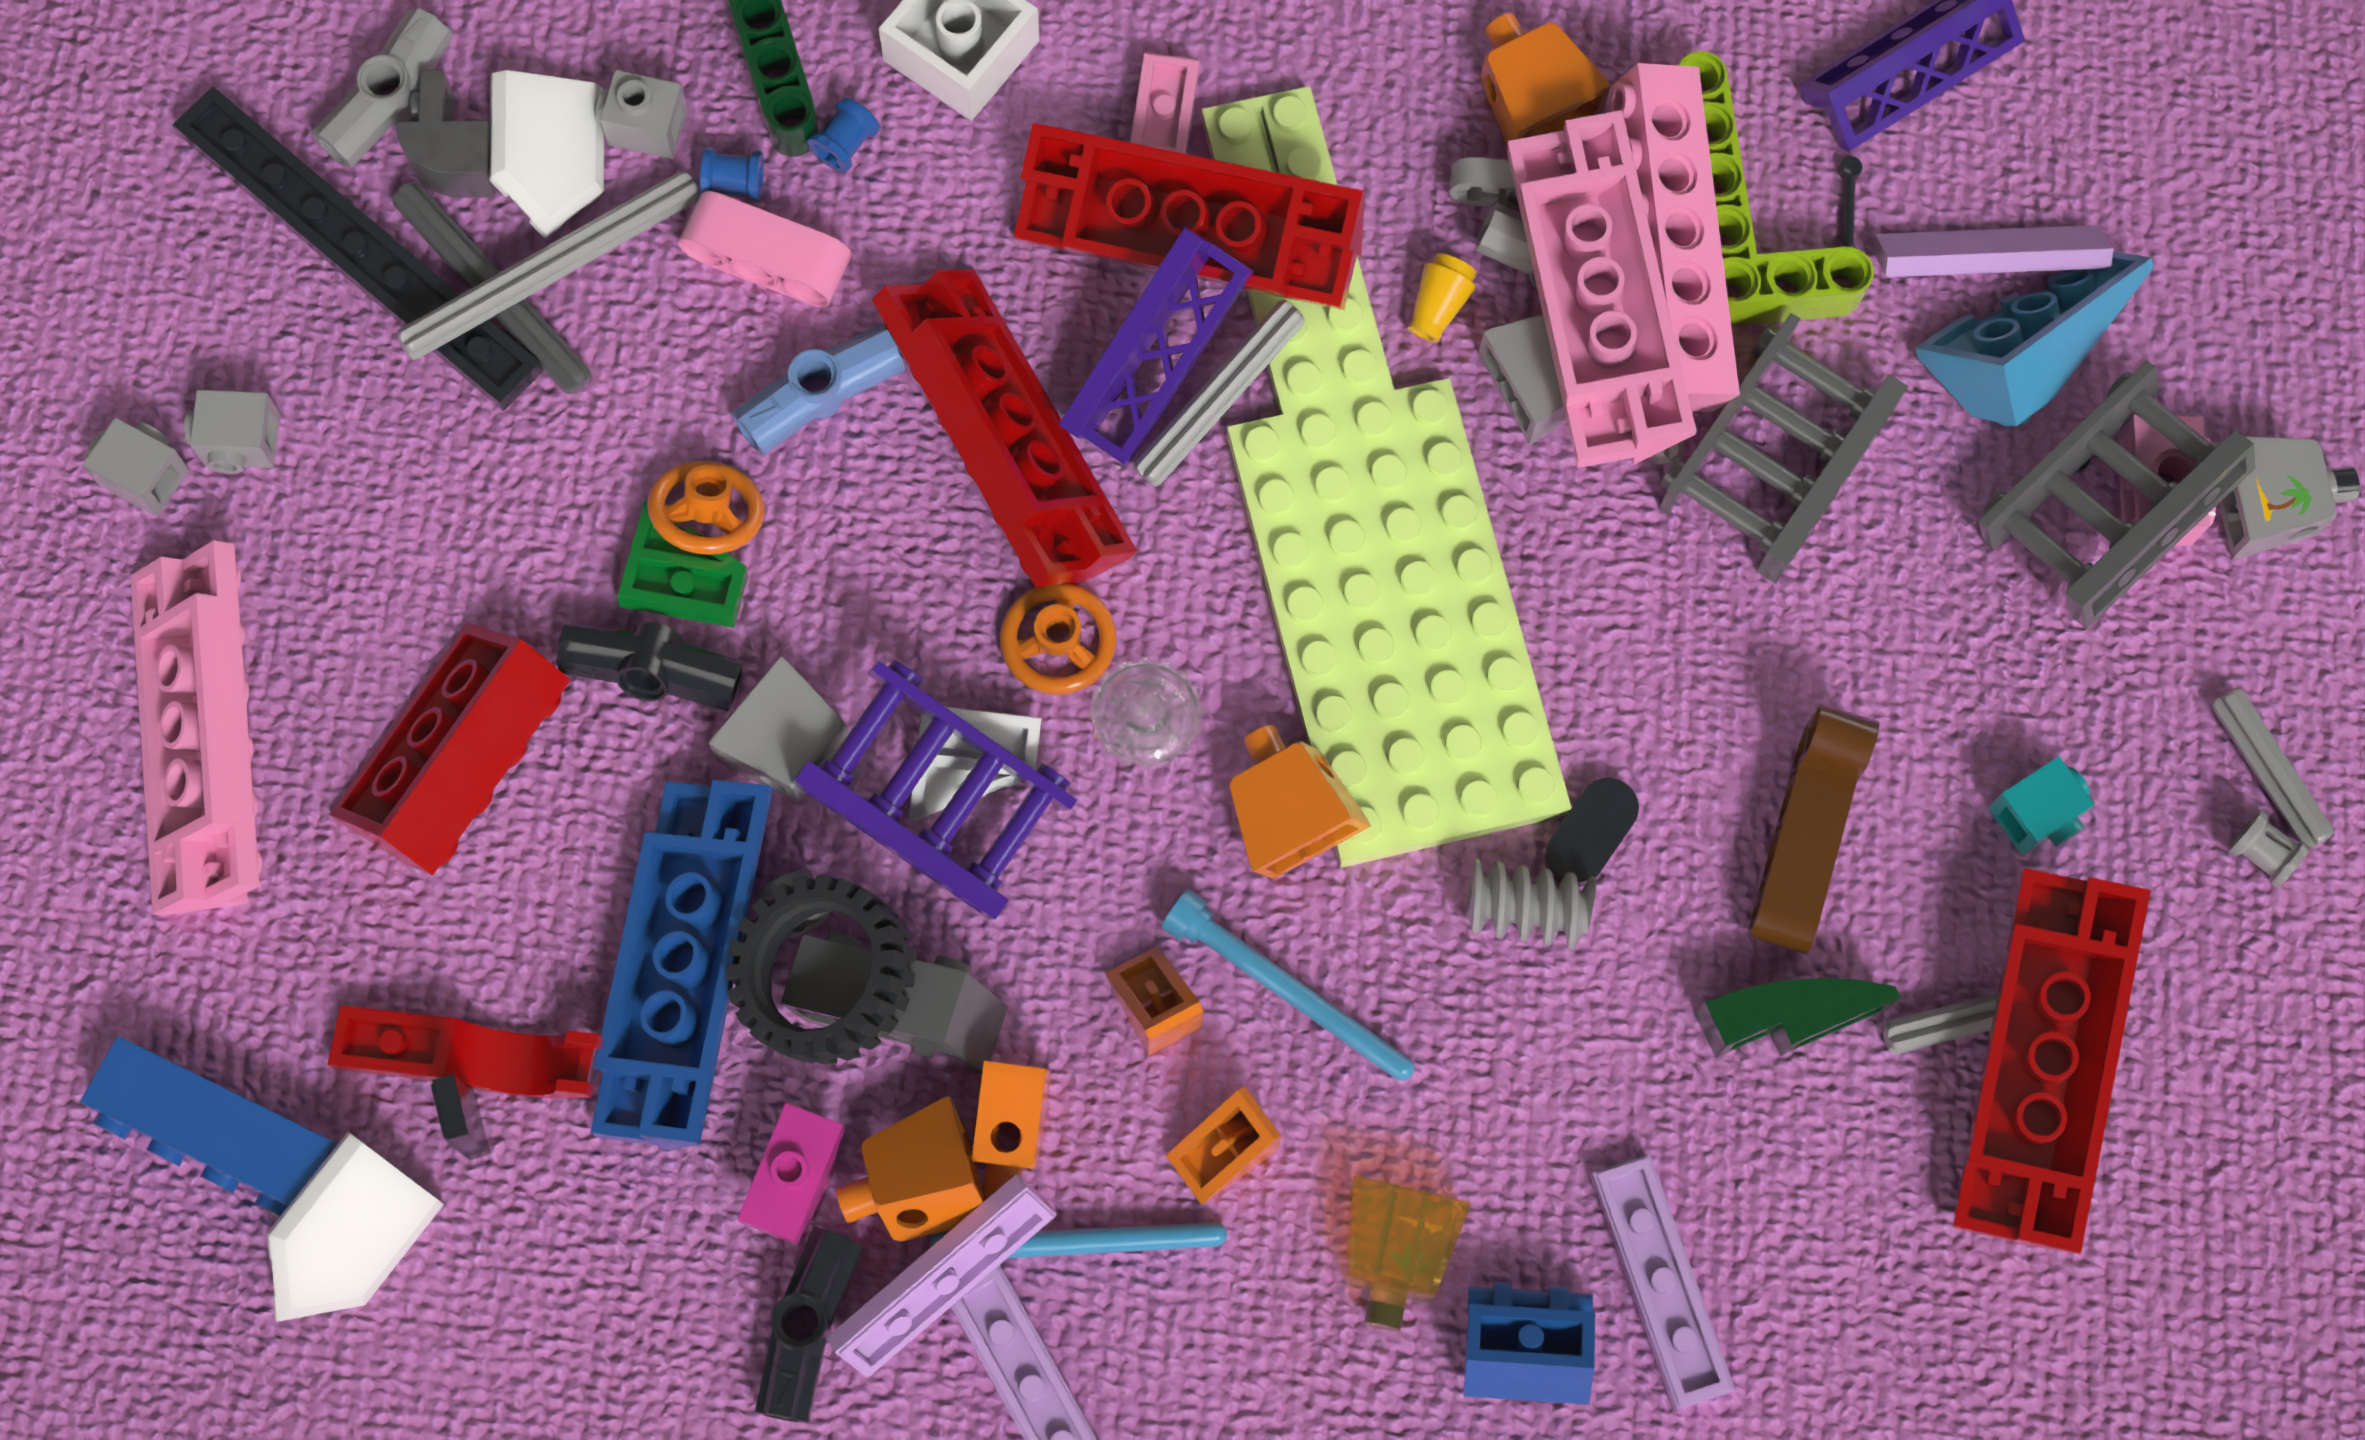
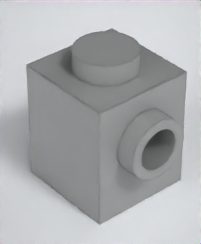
(642, 114)
(233, 430)
(135, 465)

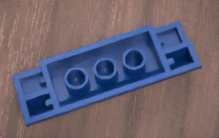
(672, 961)

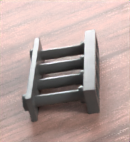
(1807, 495)
(2132, 546)

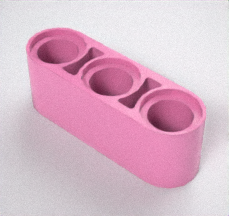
(765, 249)

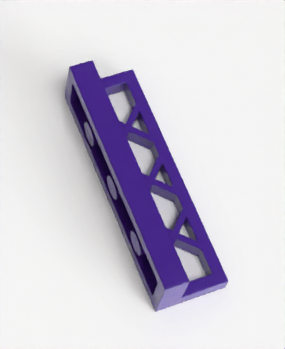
(1899, 48)
(1138, 335)

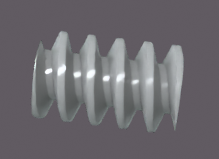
(1530, 904)

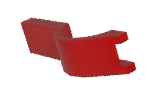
(478, 1055)

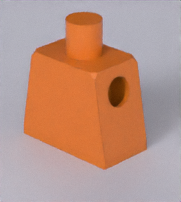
(1538, 79)
(1290, 804)
(1014, 1096)
(917, 1175)

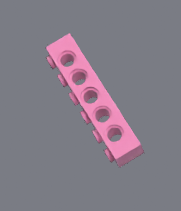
(1687, 211)

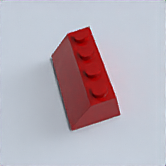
(451, 747)

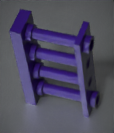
(931, 848)

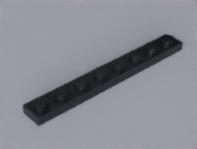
(350, 241)

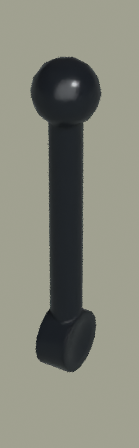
(1849, 170)

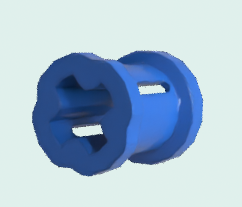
(843, 135)
(732, 174)

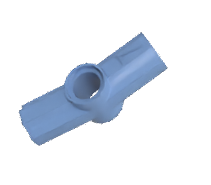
(788, 407)

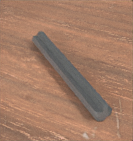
(474, 268)

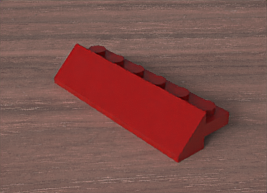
(1136, 200)
(1004, 428)
(2051, 1060)

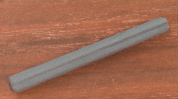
(547, 265)

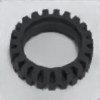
(759, 949)

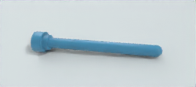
(1194, 921)
(1118, 1239)

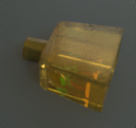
(1398, 1246)

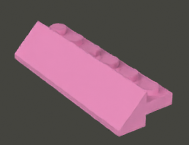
(1601, 291)
(195, 731)

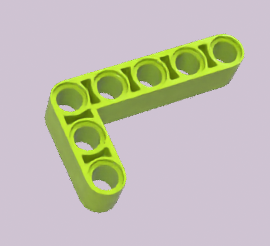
(1756, 273)

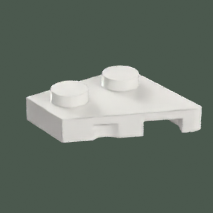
(956, 758)

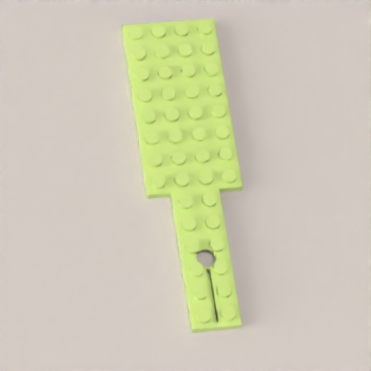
(1383, 561)

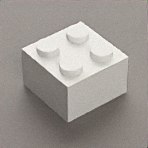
(959, 46)

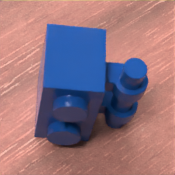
(1529, 1344)

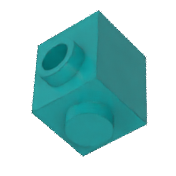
(2043, 807)

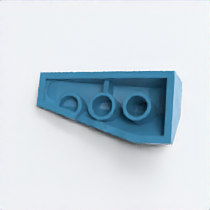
(2033, 345)

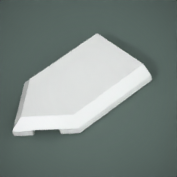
(545, 145)
(344, 1232)

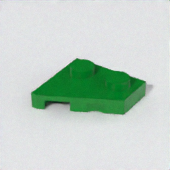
(680, 582)

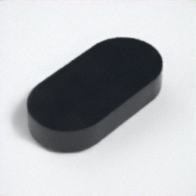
(1592, 830)

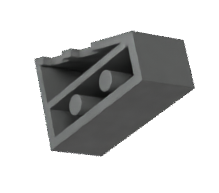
(945, 1008)

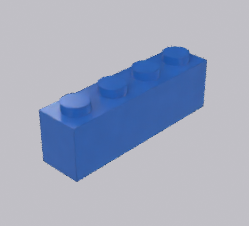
(205, 1123)

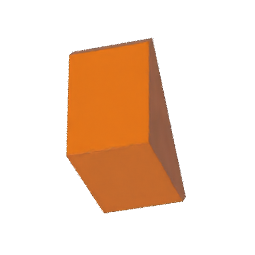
(1155, 1000)
(1225, 1146)

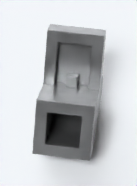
(444, 152)

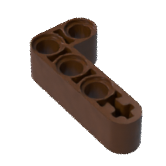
(1811, 827)

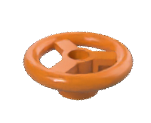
(706, 501)
(1057, 617)

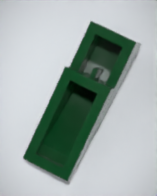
(1791, 1012)

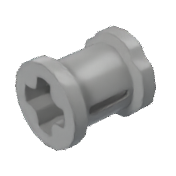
(2269, 849)

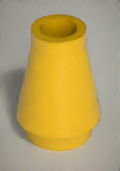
(1441, 294)

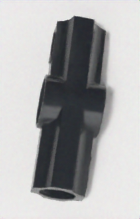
(649, 663)
(795, 1365)

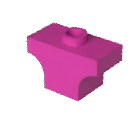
(793, 1174)

